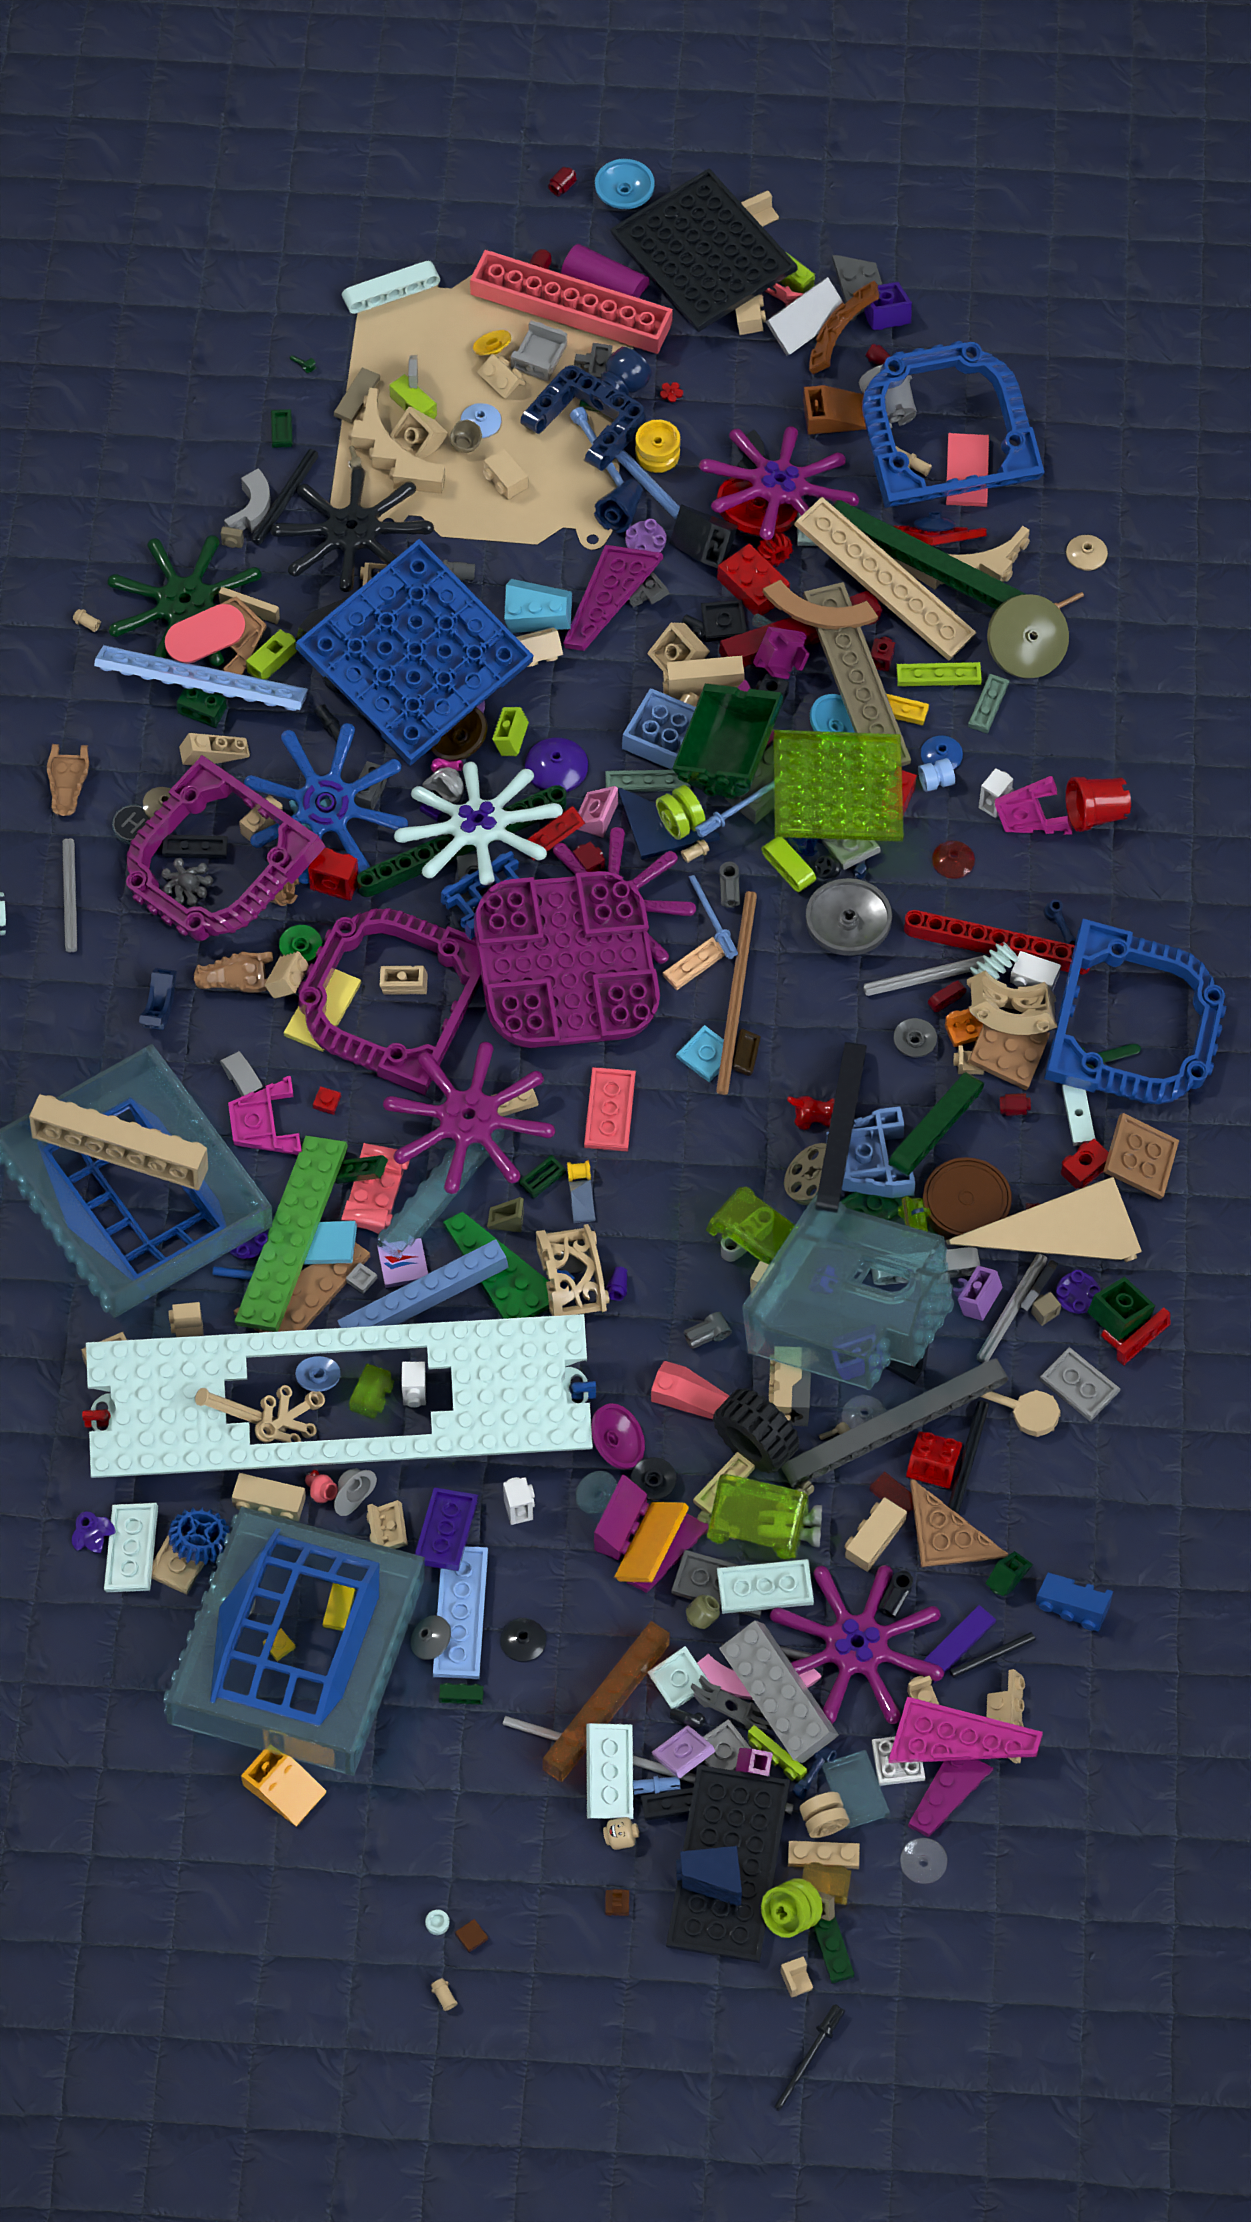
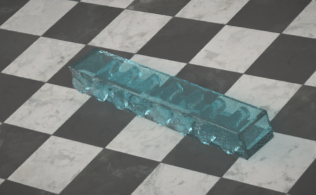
(430, 1200)

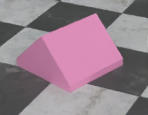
(598, 810)

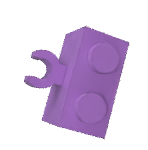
(978, 1293)

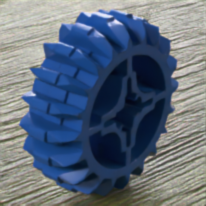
(201, 1528)

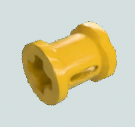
(578, 1171)

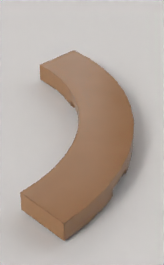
(818, 615)

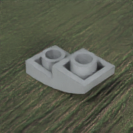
(241, 1073)

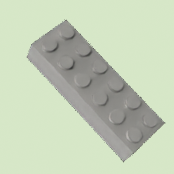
(779, 1691)

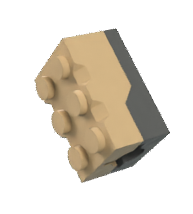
(790, 1392)

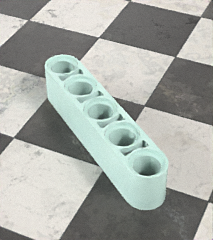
(390, 287)

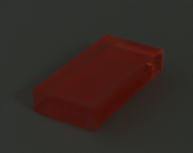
(889, 1488)

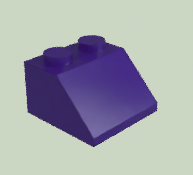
(890, 309)

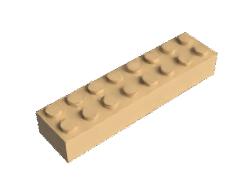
(119, 1141)

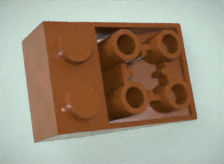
(832, 410)

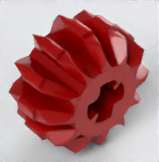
(776, 549)

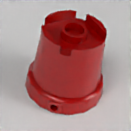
(1096, 801)

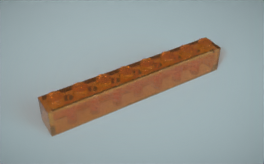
(606, 1699)

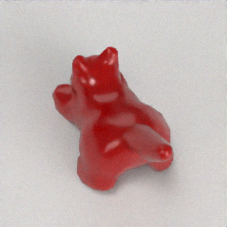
(811, 1111)

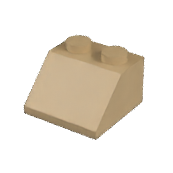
(677, 644)

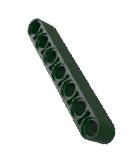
(936, 1124)

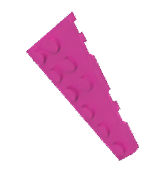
(947, 1734)

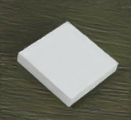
(894, 1773)

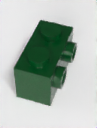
(202, 706)

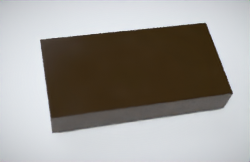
(745, 1052)

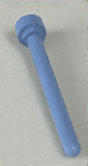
(579, 417)

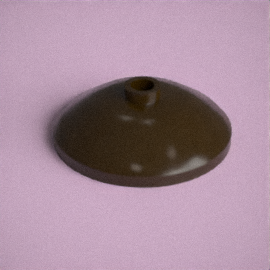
(471, 728)

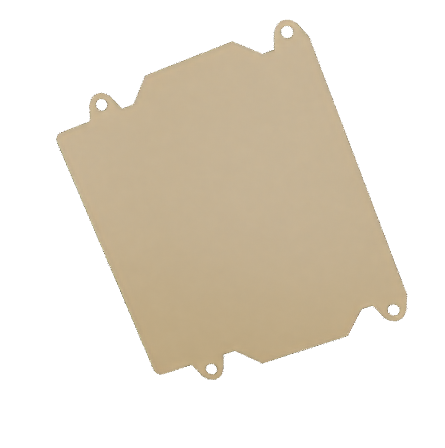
(441, 331)

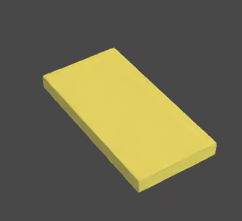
(339, 996)

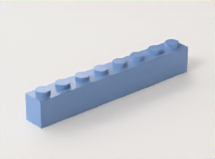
(430, 1289)

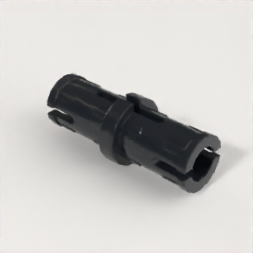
(329, 722)

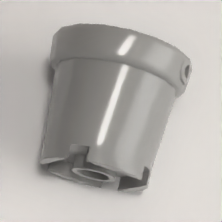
(898, 400)

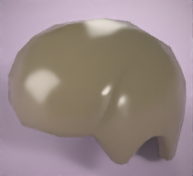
(465, 436)

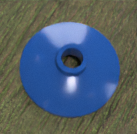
(930, 750)

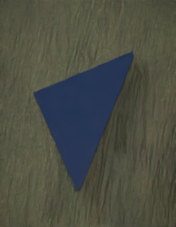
(649, 831)

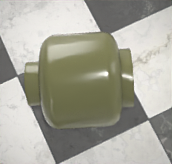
(703, 1611)

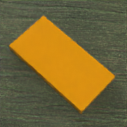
(651, 1542)

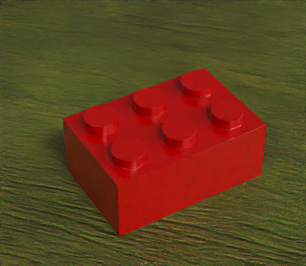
(747, 575)

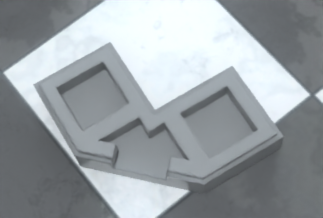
(413, 371)

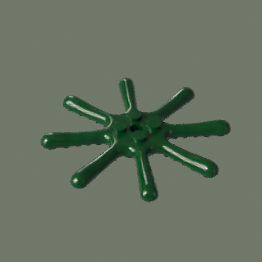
(176, 591)

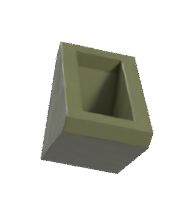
(507, 1216)

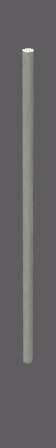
(637, 1761)

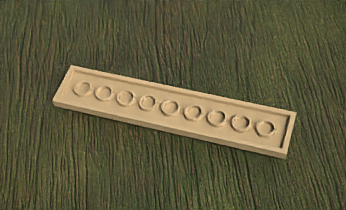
(885, 578)

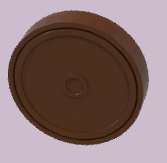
(965, 1196)

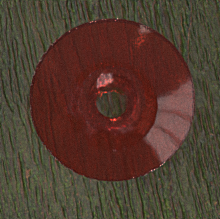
(953, 866)

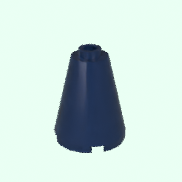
(619, 506)

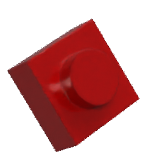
(326, 1100)

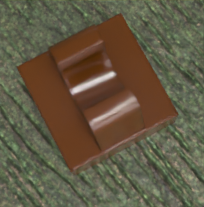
(617, 1902)

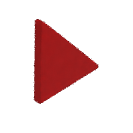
(942, 537)

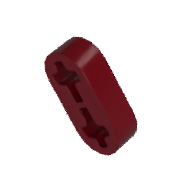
(946, 996)

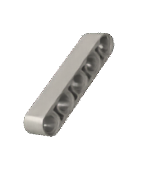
(960, 1263)

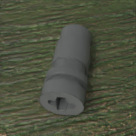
(461, 570)

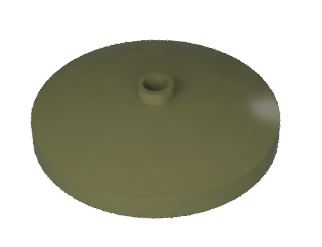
(1011, 641)

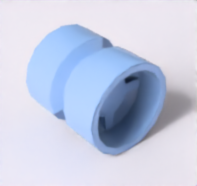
(938, 774)

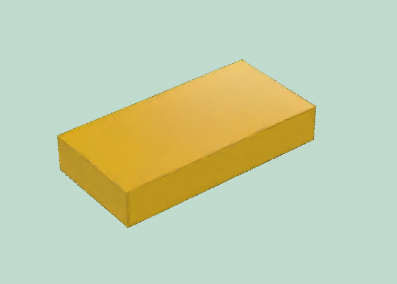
(338, 1607)

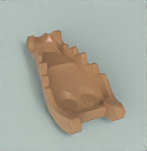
(66, 778)
(239, 972)

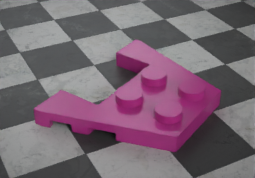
(1022, 811)
(254, 1121)

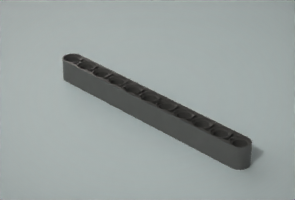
(895, 1423)

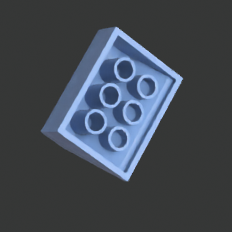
(658, 728)

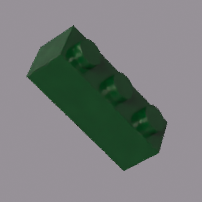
(461, 1694)

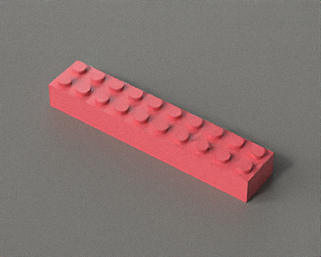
(571, 301)

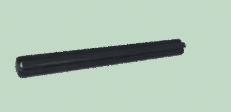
(284, 496)
(968, 1456)

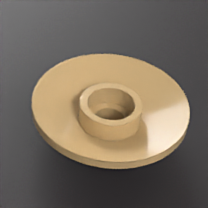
(1083, 558)

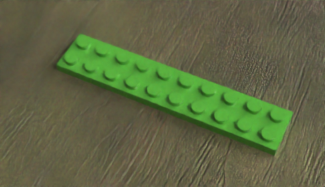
(291, 1234)

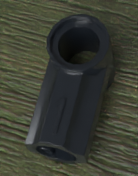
(896, 1595)

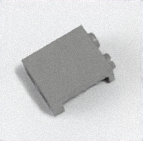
(539, 351)

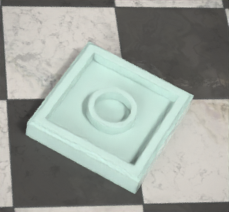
(676, 1676)

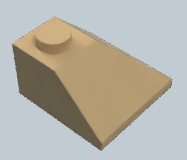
(418, 433)

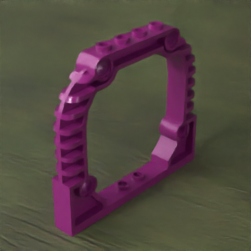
(196, 788)
(407, 1069)

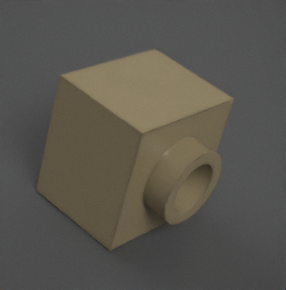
(1045, 1308)

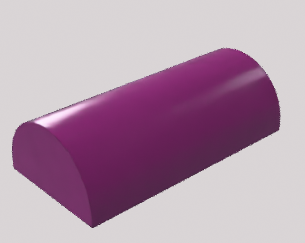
(602, 271)

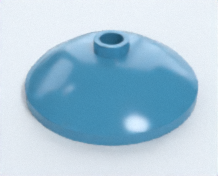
(624, 184)
(830, 715)

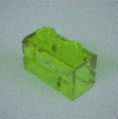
(371, 1390)

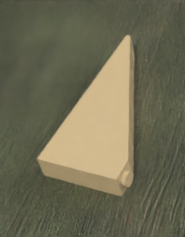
(1078, 1224)

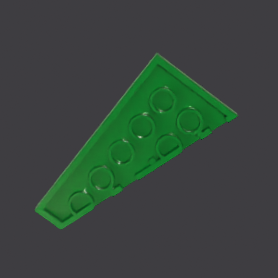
(514, 1291)

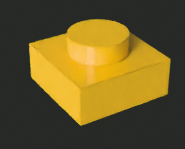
(281, 1646)

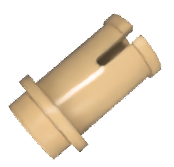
(86, 620)
(695, 851)
(443, 1993)

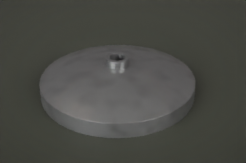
(848, 916)

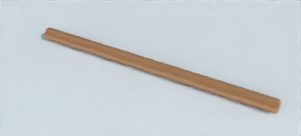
(736, 993)

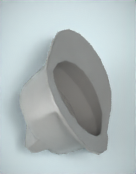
(353, 1489)

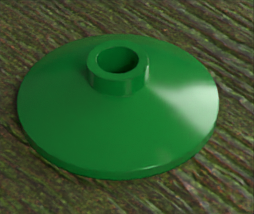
(300, 936)

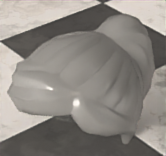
(446, 783)

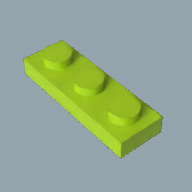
(760, 1741)

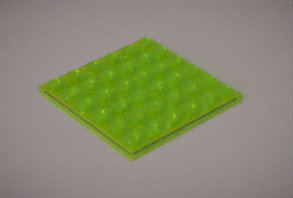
(837, 785)

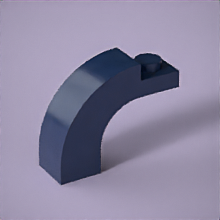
(159, 1000)

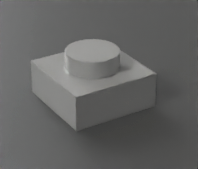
(361, 1278)

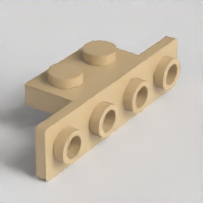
(1008, 1705)

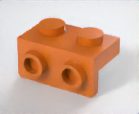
(962, 1027)

